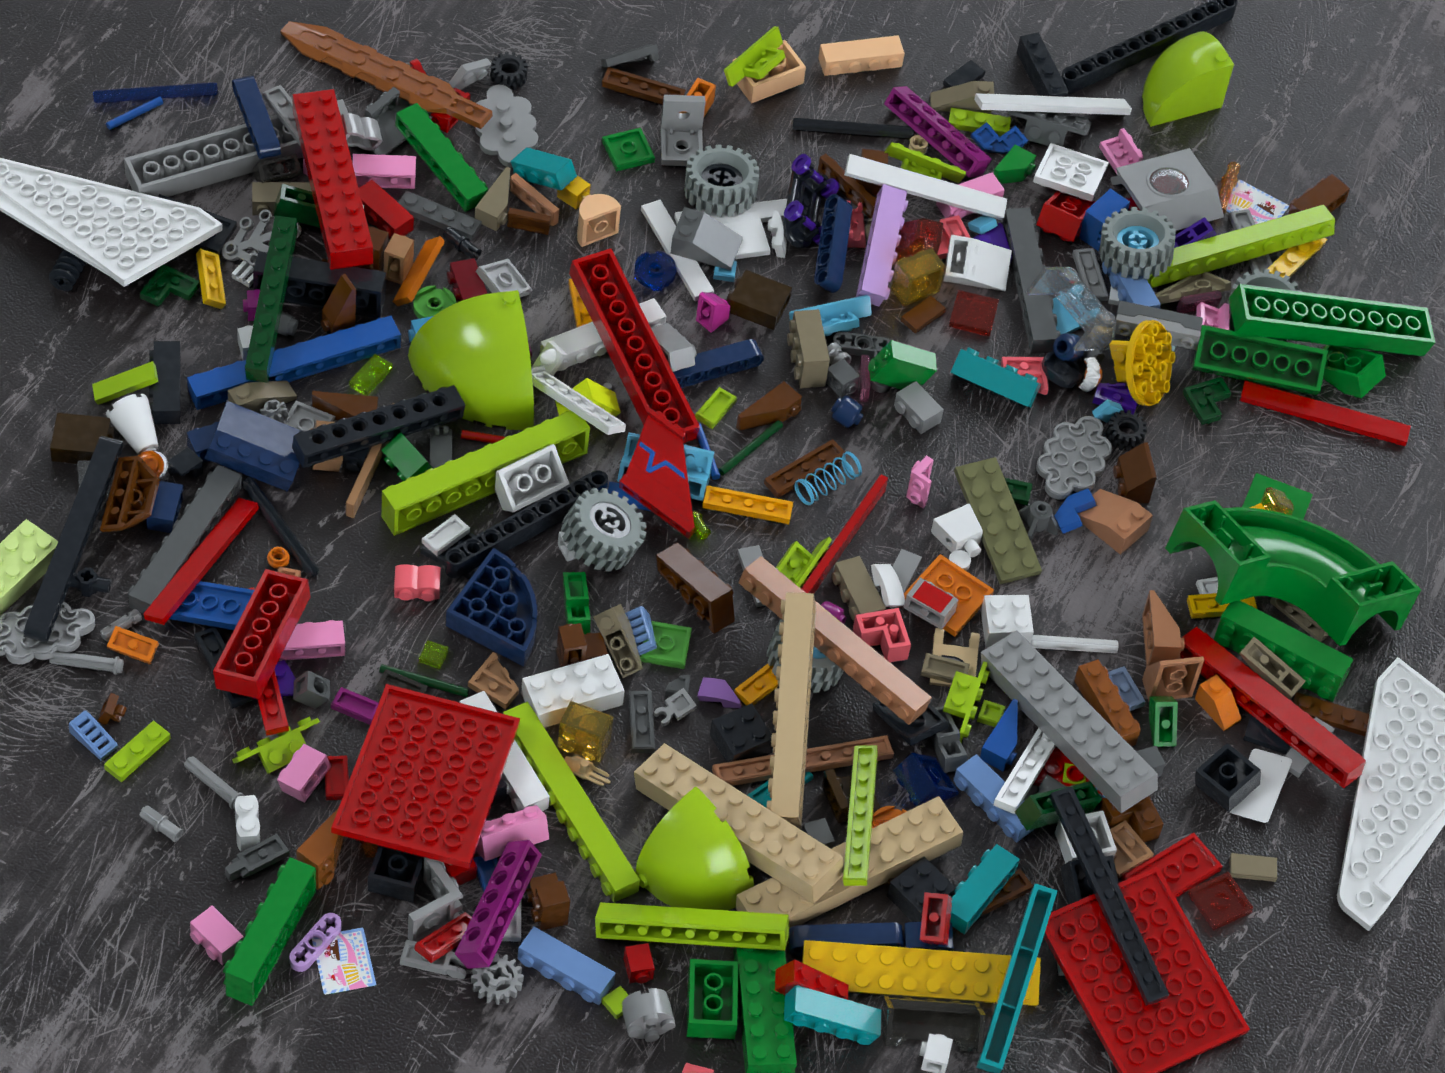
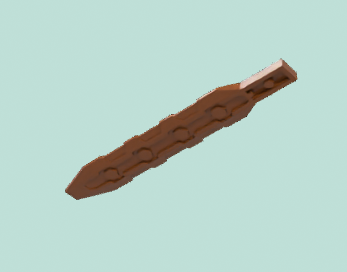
(383, 72)

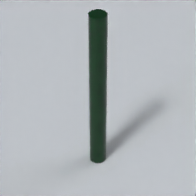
(750, 447)
(430, 682)

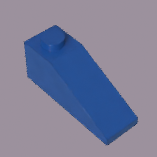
(1002, 742)

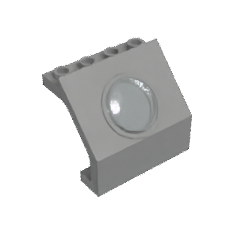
(1172, 186)

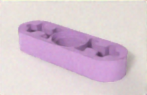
(314, 952)

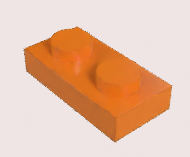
(132, 645)

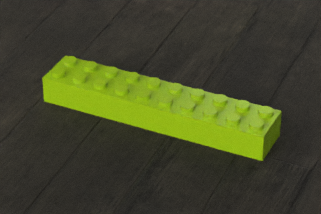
(474, 474)

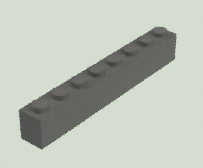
(1027, 265)
(186, 536)

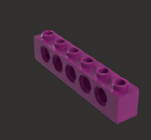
(937, 131)
(498, 904)

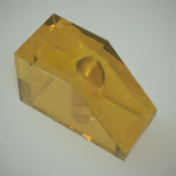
(1276, 501)

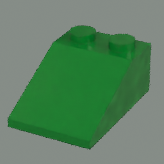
(1353, 369)

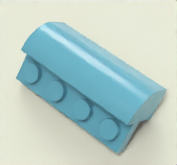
(697, 462)

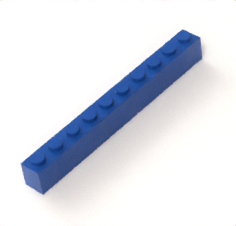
(300, 360)

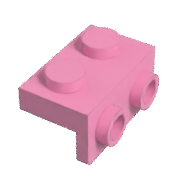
(1121, 150)
(1213, 316)
(920, 482)

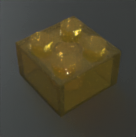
(917, 276)
(585, 731)

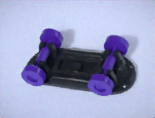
(804, 202)

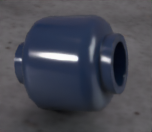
(1064, 346)
(847, 411)

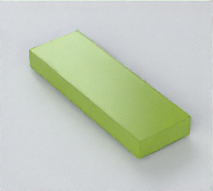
(125, 383)

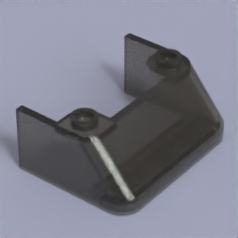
(918, 1016)

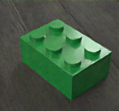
(712, 999)

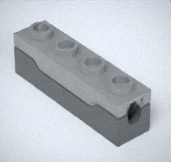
(1183, 327)

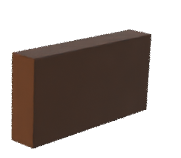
(529, 221)
(923, 314)

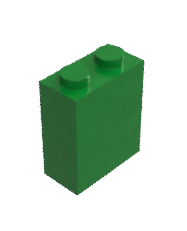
(902, 365)

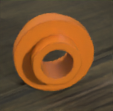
(278, 552)

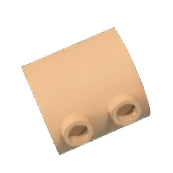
(597, 218)

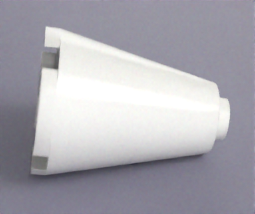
(135, 422)

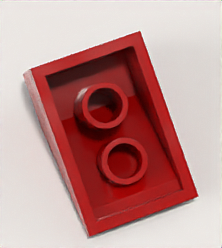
(1063, 215)

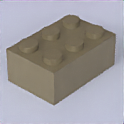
(808, 348)

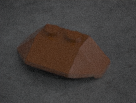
(130, 495)

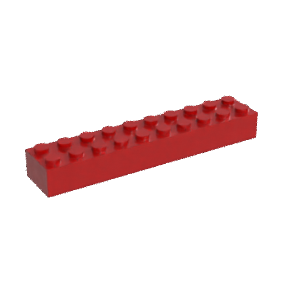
(332, 179)
(631, 340)

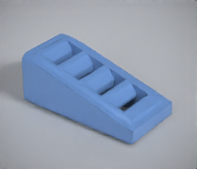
(637, 618)
(84, 723)

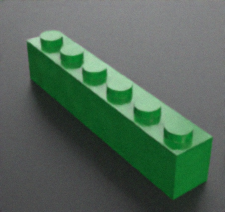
(441, 156)

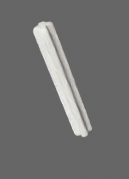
(1074, 644)

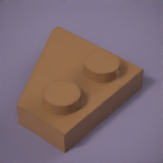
(495, 682)
(1130, 849)

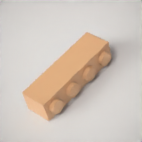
(861, 55)

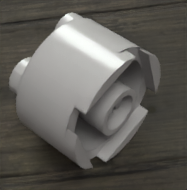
(648, 1014)

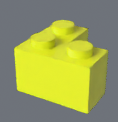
(597, 394)

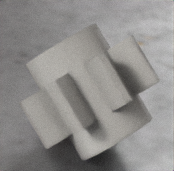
(275, 410)

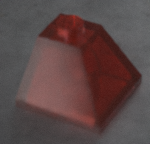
(919, 236)

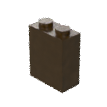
(759, 299)
(77, 436)

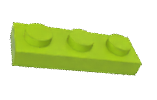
(972, 120)
(137, 751)

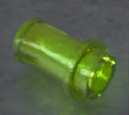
(700, 527)

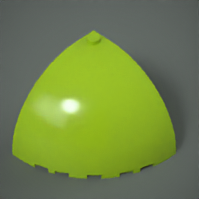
(483, 353)

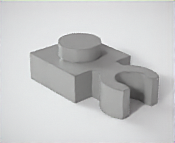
(677, 705)

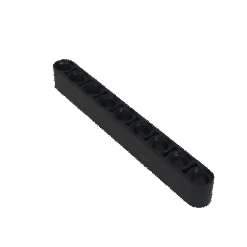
(520, 526)

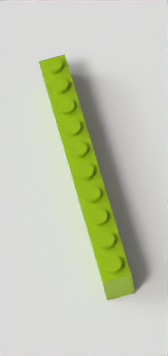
(1247, 244)
(574, 807)

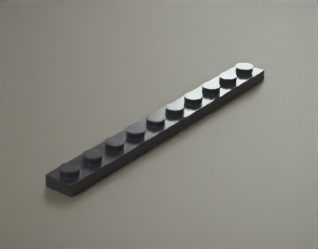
(1109, 896)

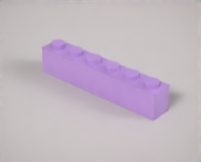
(881, 244)

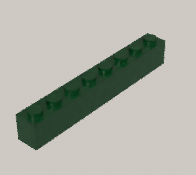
(271, 299)

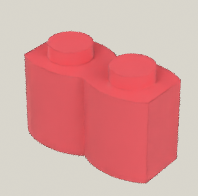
(417, 582)

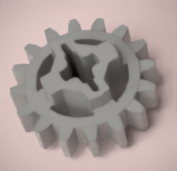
(500, 988)

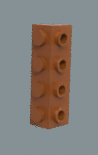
(1105, 698)

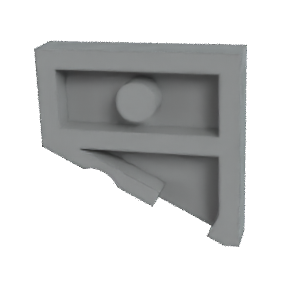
(470, 73)

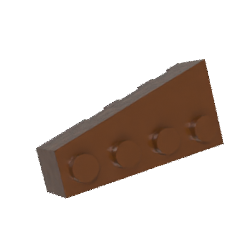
(698, 586)

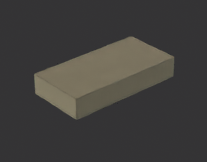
(942, 668)
(1253, 867)

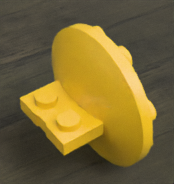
(1145, 362)

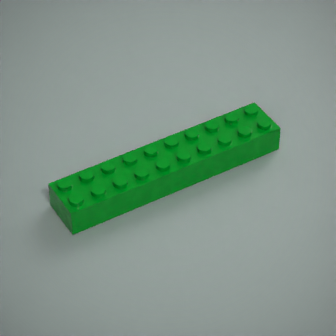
(1331, 320)

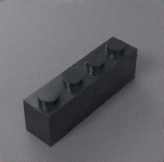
(1040, 66)
(167, 391)

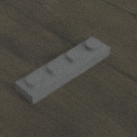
(439, 215)

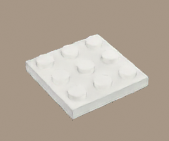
(1070, 172)

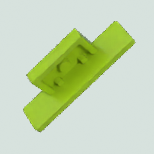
(757, 59)
(924, 165)
(798, 562)
(962, 697)
(278, 751)

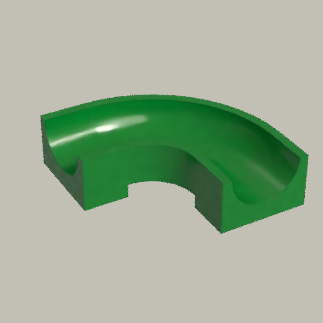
(1297, 562)

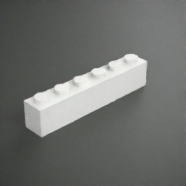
(586, 343)
(518, 774)

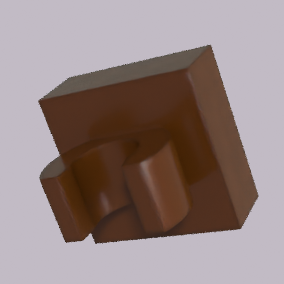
(111, 710)

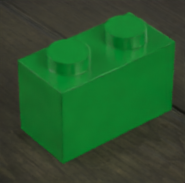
(405, 457)

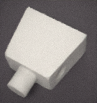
(959, 530)

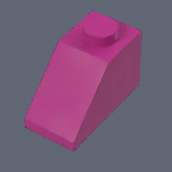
(712, 311)

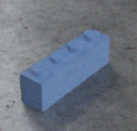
(1132, 290)
(982, 787)
(566, 966)

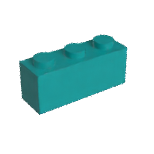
(544, 168)

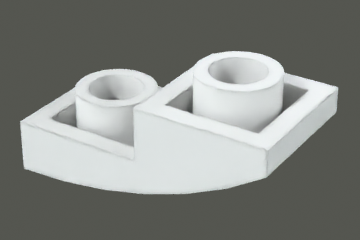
(779, 242)
(891, 589)

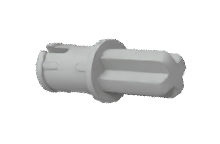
(161, 823)

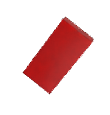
(336, 778)

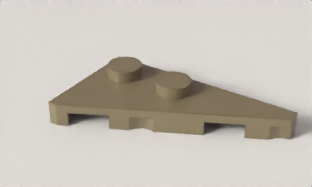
(1193, 285)

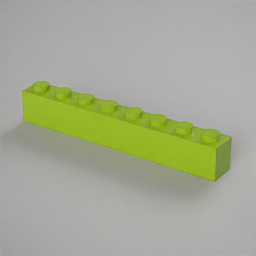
(692, 926)

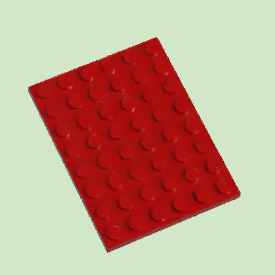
(426, 776)
(1140, 1036)

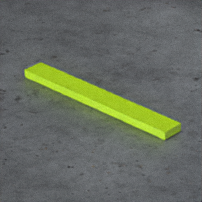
(860, 816)

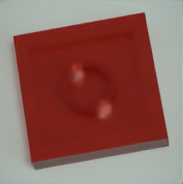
(973, 313)
(1220, 901)

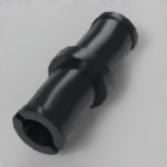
(462, 243)

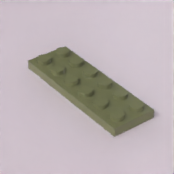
(999, 519)

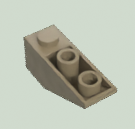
(619, 639)

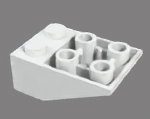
(977, 263)

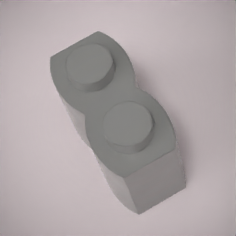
(361, 131)

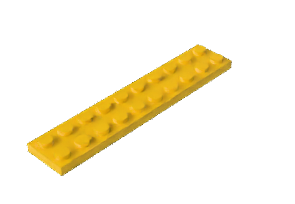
(916, 971)

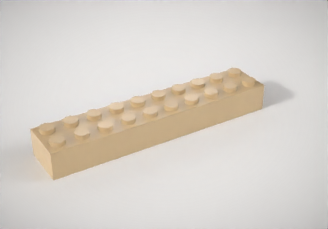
(793, 707)
(765, 837)
(894, 847)

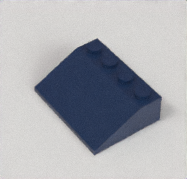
(254, 446)

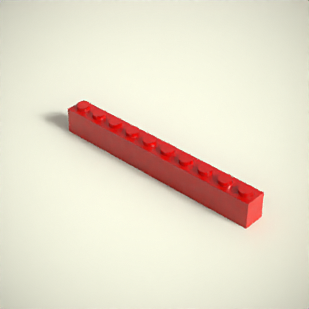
(1275, 710)

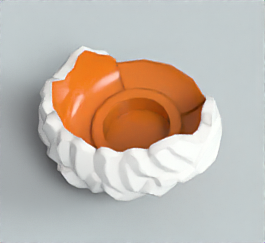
(1092, 374)
(156, 462)

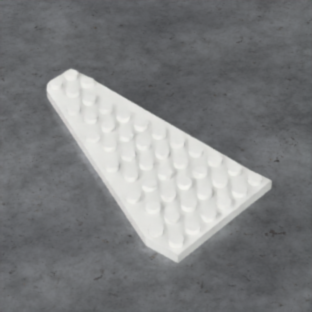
(101, 223)
(1398, 795)

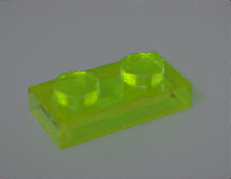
(370, 375)

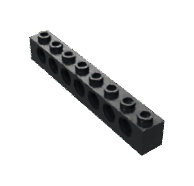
(363, 432)

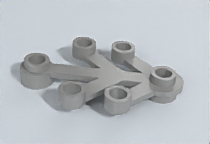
(256, 240)

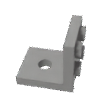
(681, 128)
(440, 911)

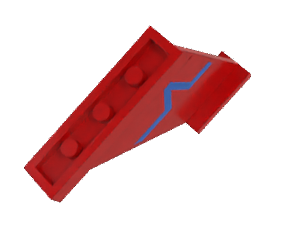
(659, 473)

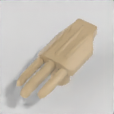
(584, 769)

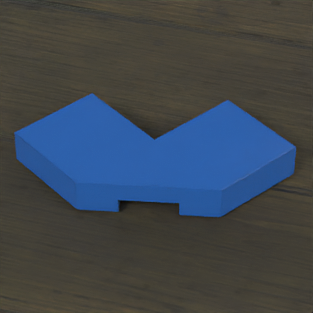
(989, 140)
(1067, 514)

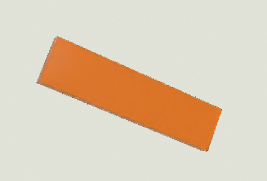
(419, 271)

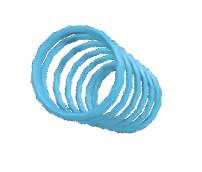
(845, 464)

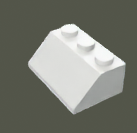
(530, 479)

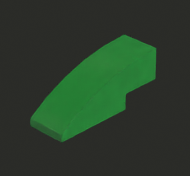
(576, 599)

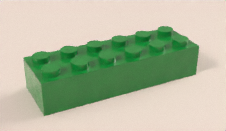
(1260, 360)
(1315, 662)
(269, 931)
(765, 1035)

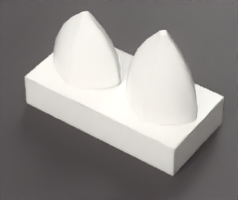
(549, 359)

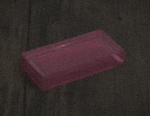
(1189, 303)
(864, 379)

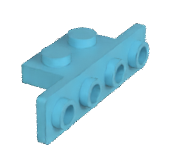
(841, 314)

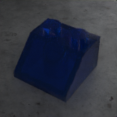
(924, 779)

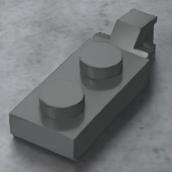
(257, 858)

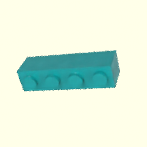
(995, 377)
(981, 887)
(832, 1015)

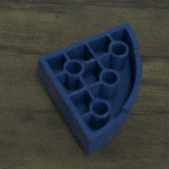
(497, 609)

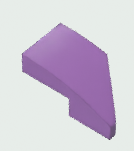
(718, 691)

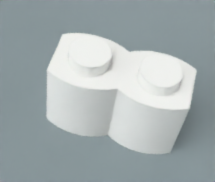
(247, 821)

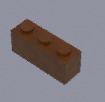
(1328, 192)

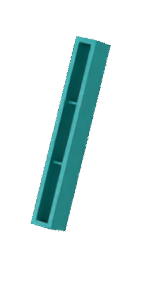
(1016, 979)

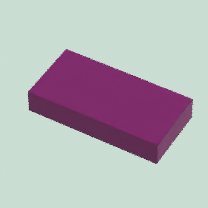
(354, 705)

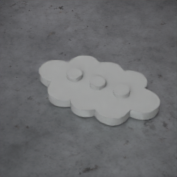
(510, 127)
(1073, 457)
(63, 639)

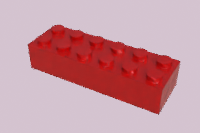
(261, 634)

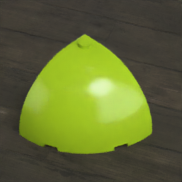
(1187, 79)
(694, 858)

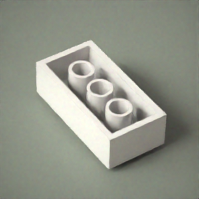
(586, 683)

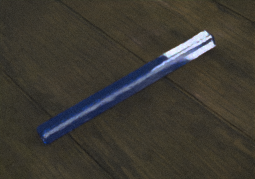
(146, 93)

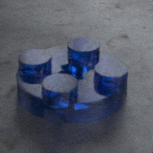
(651, 279)

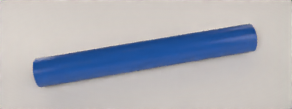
(134, 113)
(704, 445)

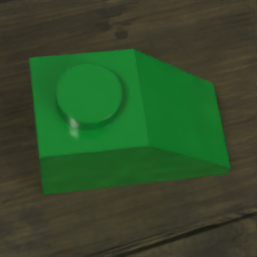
(1015, 166)
(1163, 720)

